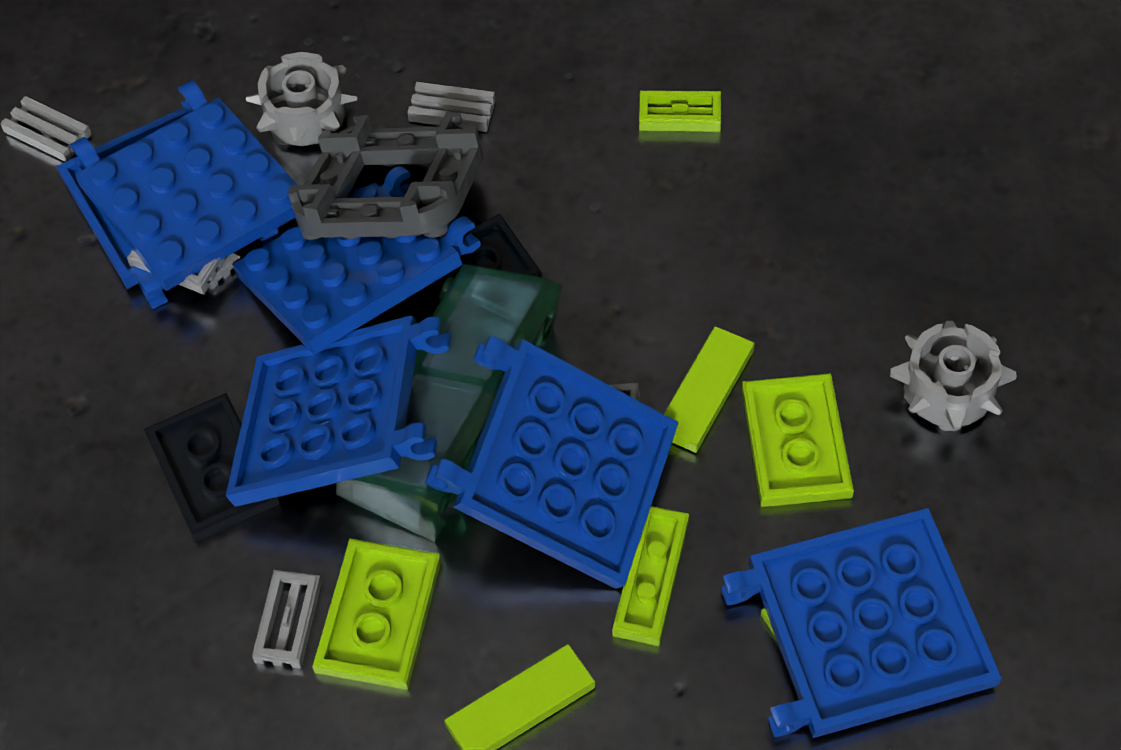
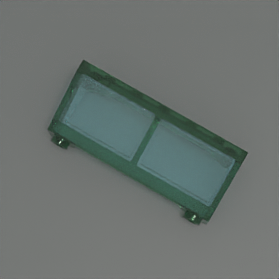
(455, 392)

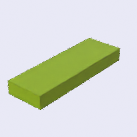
(708, 386)
(651, 577)
(521, 702)

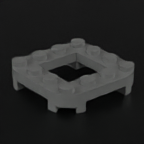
(425, 209)

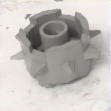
(301, 99)
(952, 375)

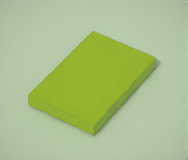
(796, 440)
(377, 614)

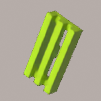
(680, 116)

